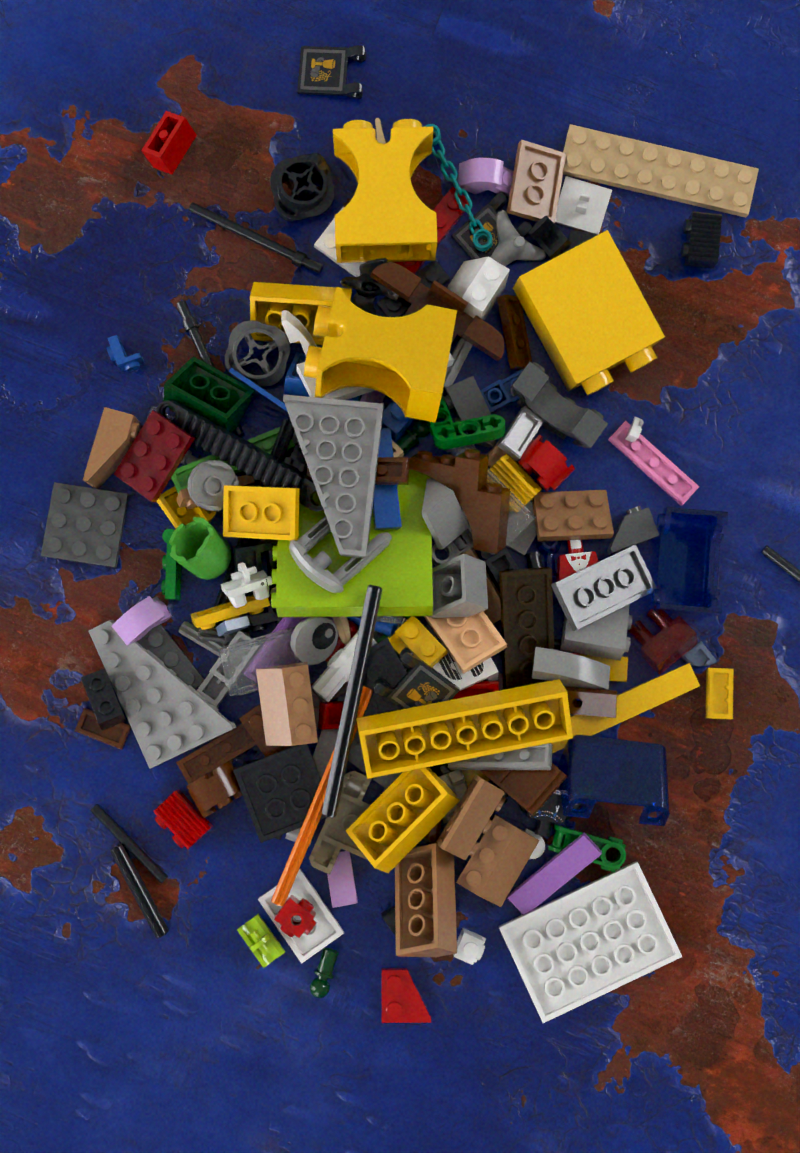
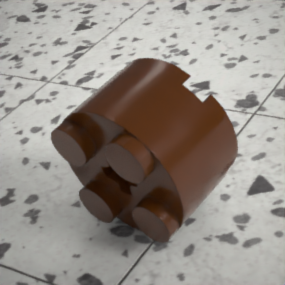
(215, 789)

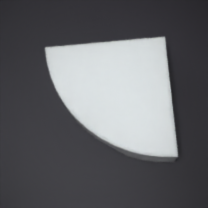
(635, 430)

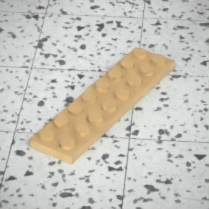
(659, 171)

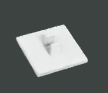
(582, 205)

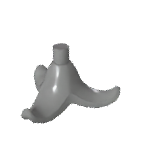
(512, 245)

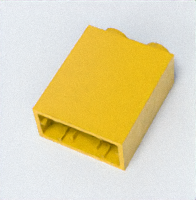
(589, 314)

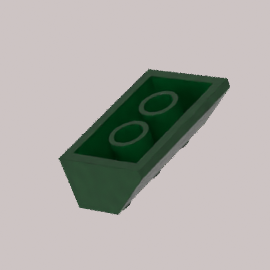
(209, 393)

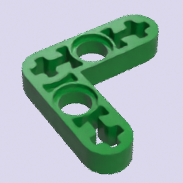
(449, 429)

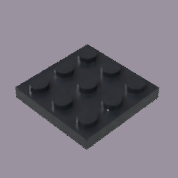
(279, 790)

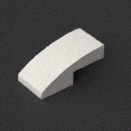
(296, 331)

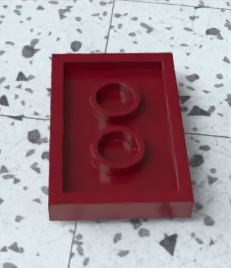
(154, 456)

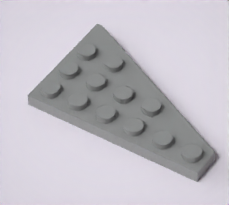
(342, 456)

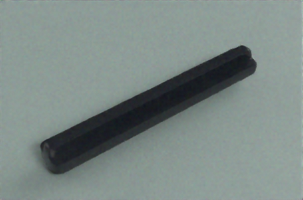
(139, 891)

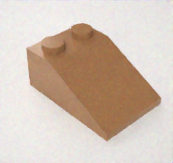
(112, 441)

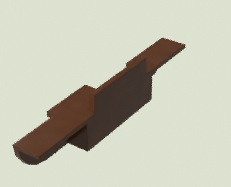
(408, 287)

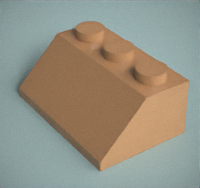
(287, 705)
(471, 818)
(497, 861)

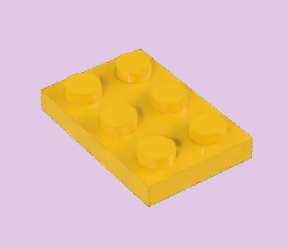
(261, 512)

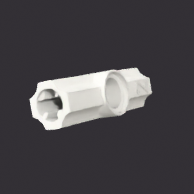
(337, 671)

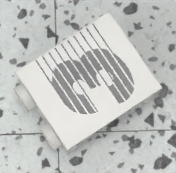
(451, 671)

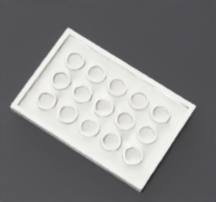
(590, 941)

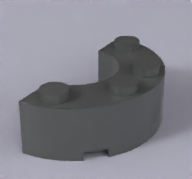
(559, 413)

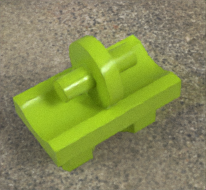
(261, 940)

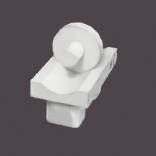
(246, 581)

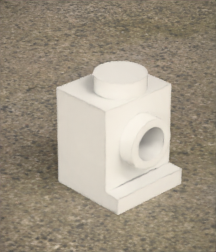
(469, 946)

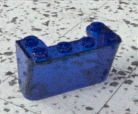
(615, 773)

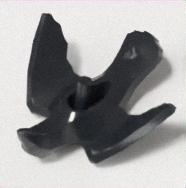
(367, 287)

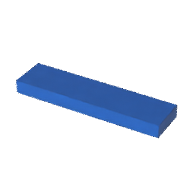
(385, 500)

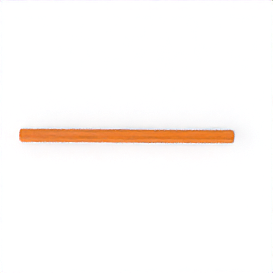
(310, 822)

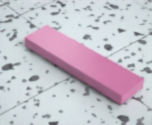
(654, 465)

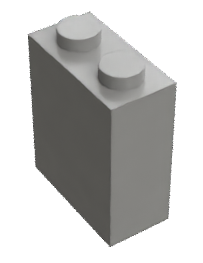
(600, 638)

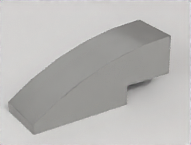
(570, 669)

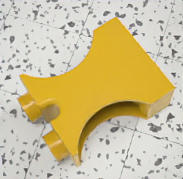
(385, 212)
(388, 354)

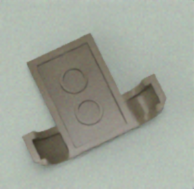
(333, 833)

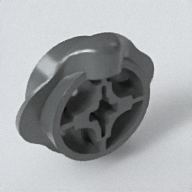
(280, 341)

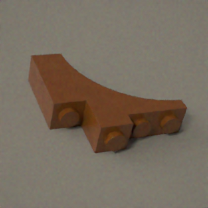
(482, 502)

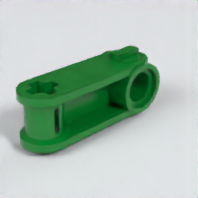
(603, 844)

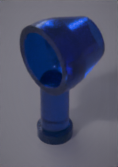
(548, 552)

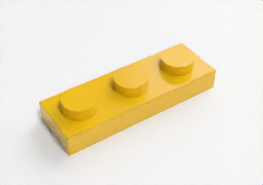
(208, 617)

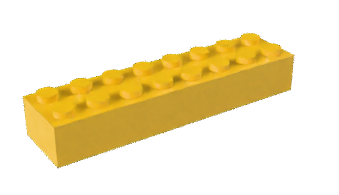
(464, 728)

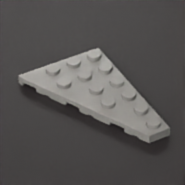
(159, 706)

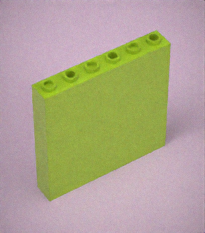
(400, 569)

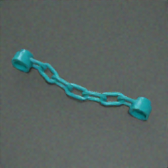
(481, 233)

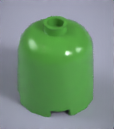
(201, 549)

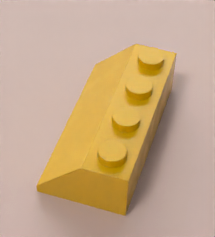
(302, 301)
(401, 817)

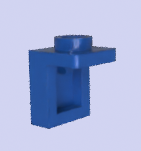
(117, 352)

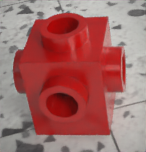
(296, 907)

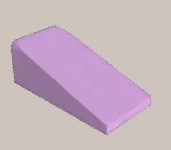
(342, 881)

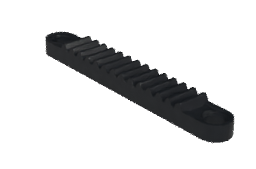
(241, 453)

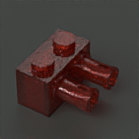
(667, 645)

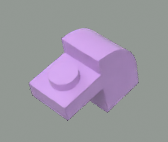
(484, 174)
(141, 619)

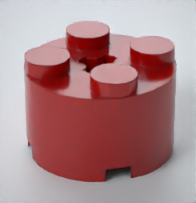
(545, 463)

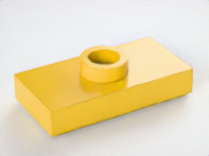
(719, 693)

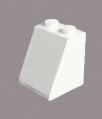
(480, 284)

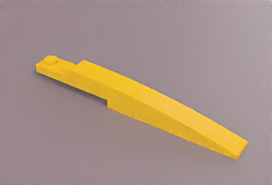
(629, 704)

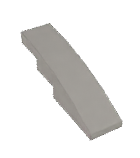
(214, 685)

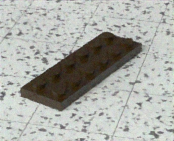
(525, 621)

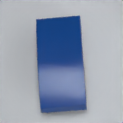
(498, 393)

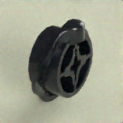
(307, 200)

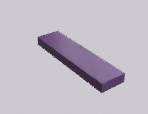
(554, 874)

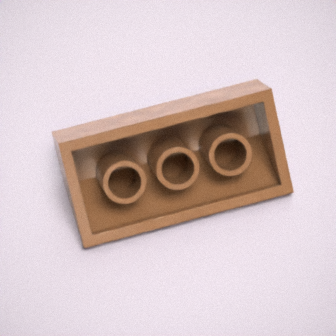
(425, 903)

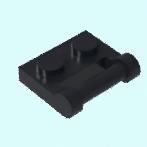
(251, 556)

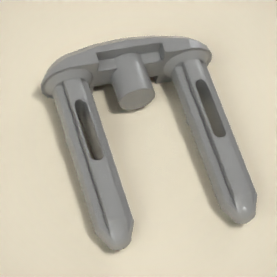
(316, 567)

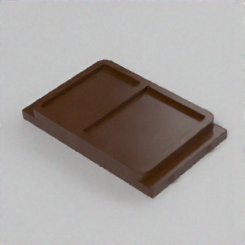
(527, 787)

